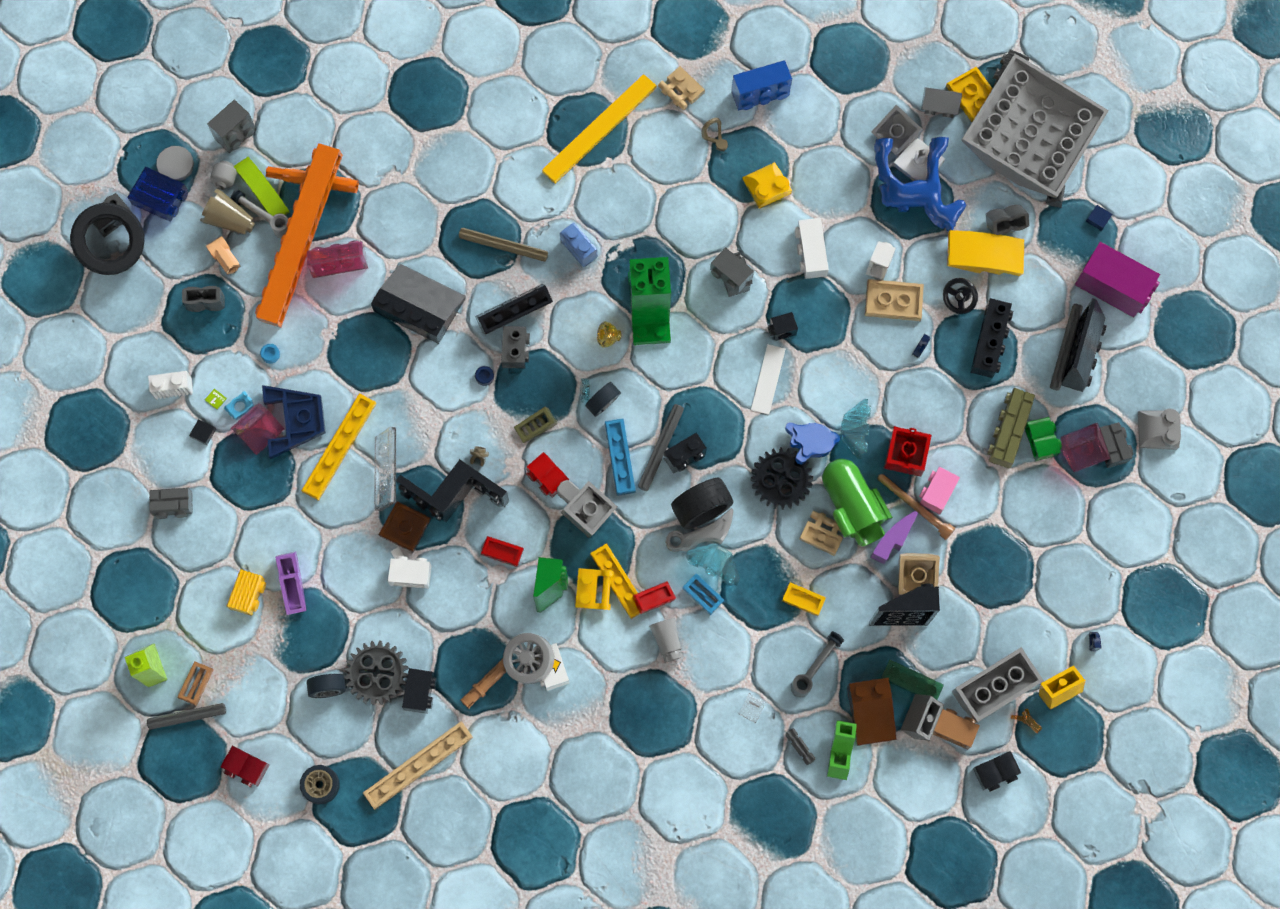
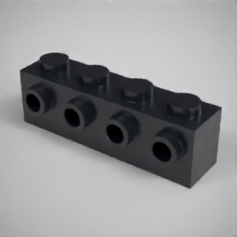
(991, 338)

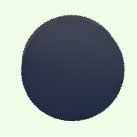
(484, 375)

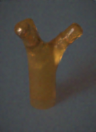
(1027, 719)

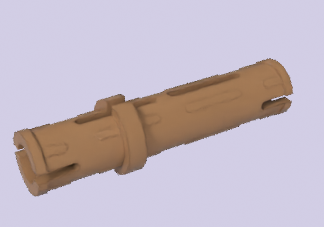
(482, 686)

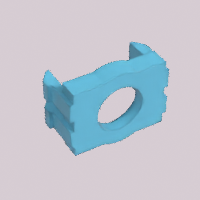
(241, 398)

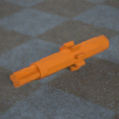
(298, 176)

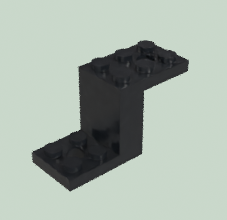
(452, 491)

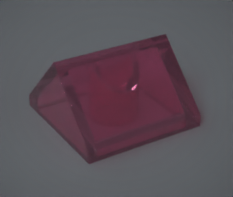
(257, 428)
(1084, 447)

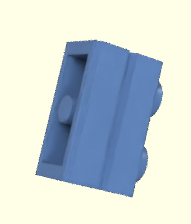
(578, 244)

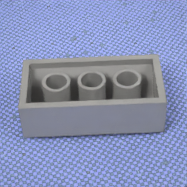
(997, 685)

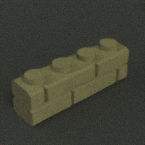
(1011, 428)

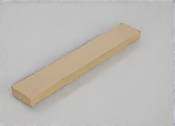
(417, 765)

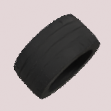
(702, 503)

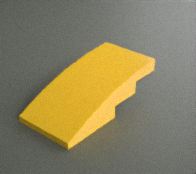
(985, 252)

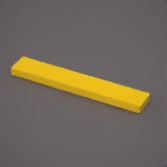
(338, 447)

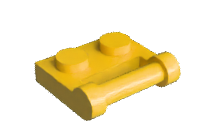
(587, 589)

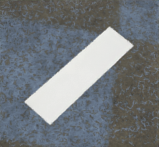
(768, 379)

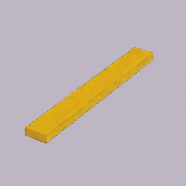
(599, 129)

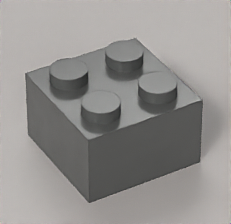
(231, 126)

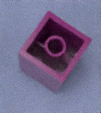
(1118, 280)

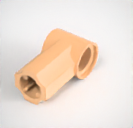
(221, 251)

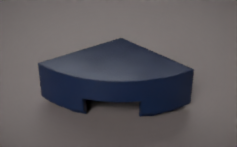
(921, 345)
(1094, 641)

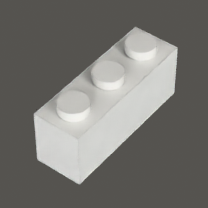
(811, 248)

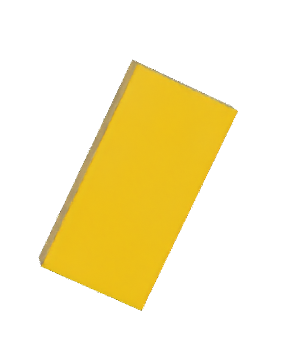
(803, 599)

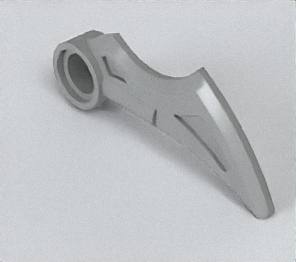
(713, 532)

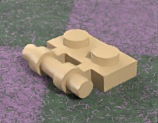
(685, 84)
(820, 537)

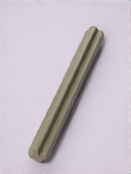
(503, 244)

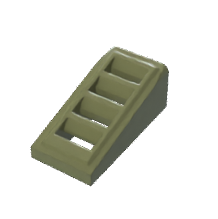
(539, 430)

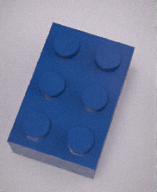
(761, 85)

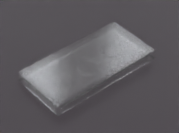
(385, 469)

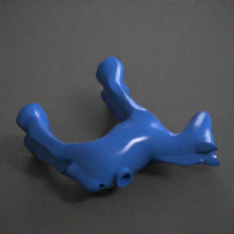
(919, 192)

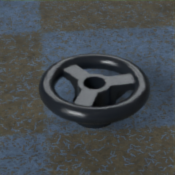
(968, 291)

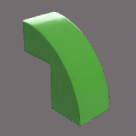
(841, 750)

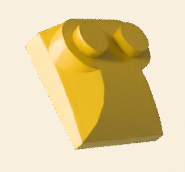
(767, 185)

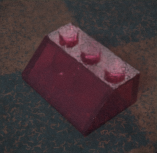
(337, 259)

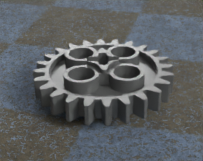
(379, 655)

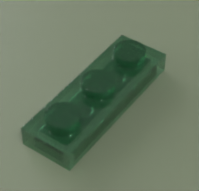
(911, 680)

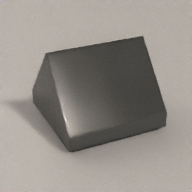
(1056, 202)

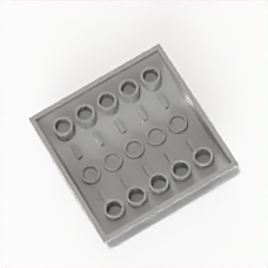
(1033, 128)

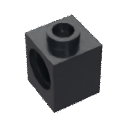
(783, 326)

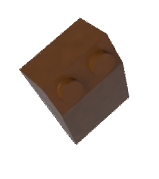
(872, 711)

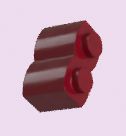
(244, 766)

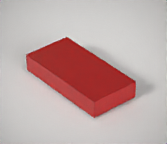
(502, 551)
(654, 597)

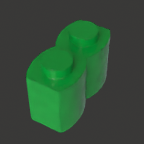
(1042, 438)

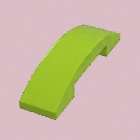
(260, 187)

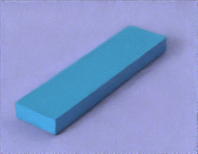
(620, 457)

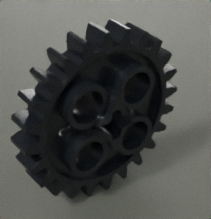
(773, 493)

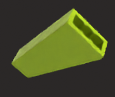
(146, 666)

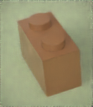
(956, 729)

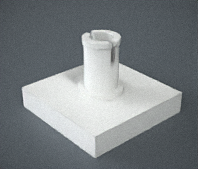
(914, 160)

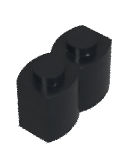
(996, 771)

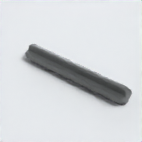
(186, 716)

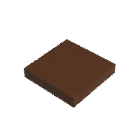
(404, 526)

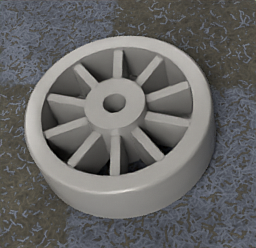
(529, 658)

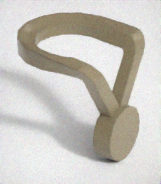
(721, 144)

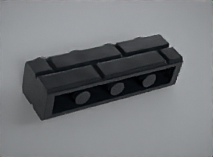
(513, 309)

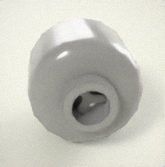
(223, 175)

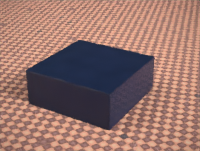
(1099, 217)

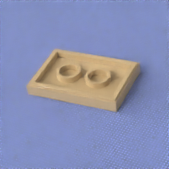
(894, 300)

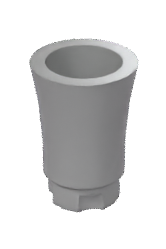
(667, 639)

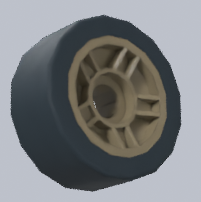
(323, 774)

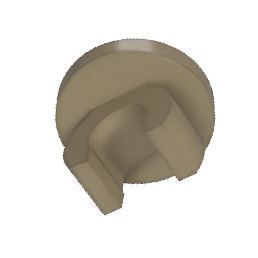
(479, 452)

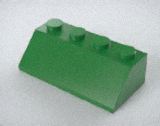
(549, 582)

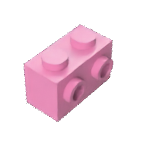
(939, 490)

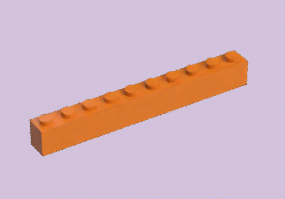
(299, 235)

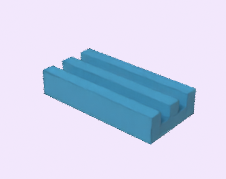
(720, 600)

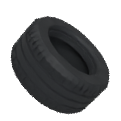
(115, 212)

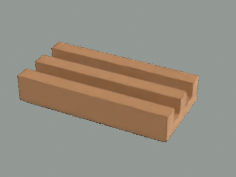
(202, 686)

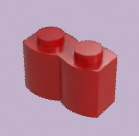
(546, 474)

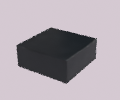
(202, 432)

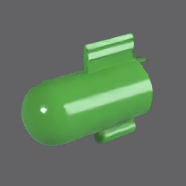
(858, 508)

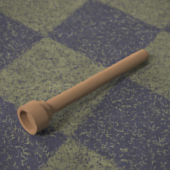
(944, 529)

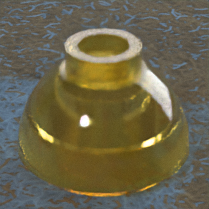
(607, 334)

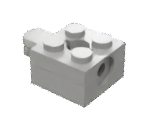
(585, 507)

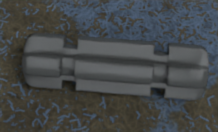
(800, 746)

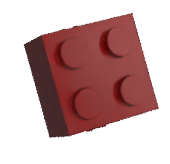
(907, 451)

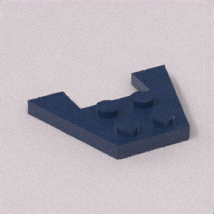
(302, 418)

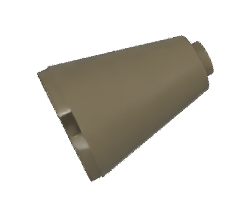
(227, 214)

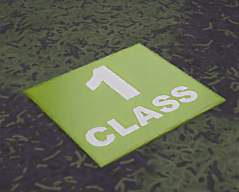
(215, 399)

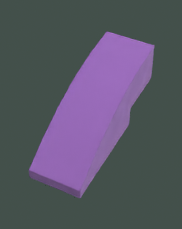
(894, 538)
(291, 582)

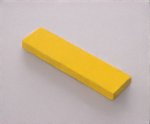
(620, 582)

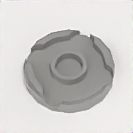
(175, 163)

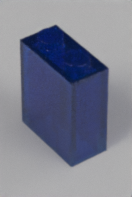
(158, 194)

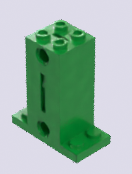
(650, 300)

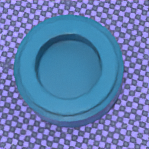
(270, 353)

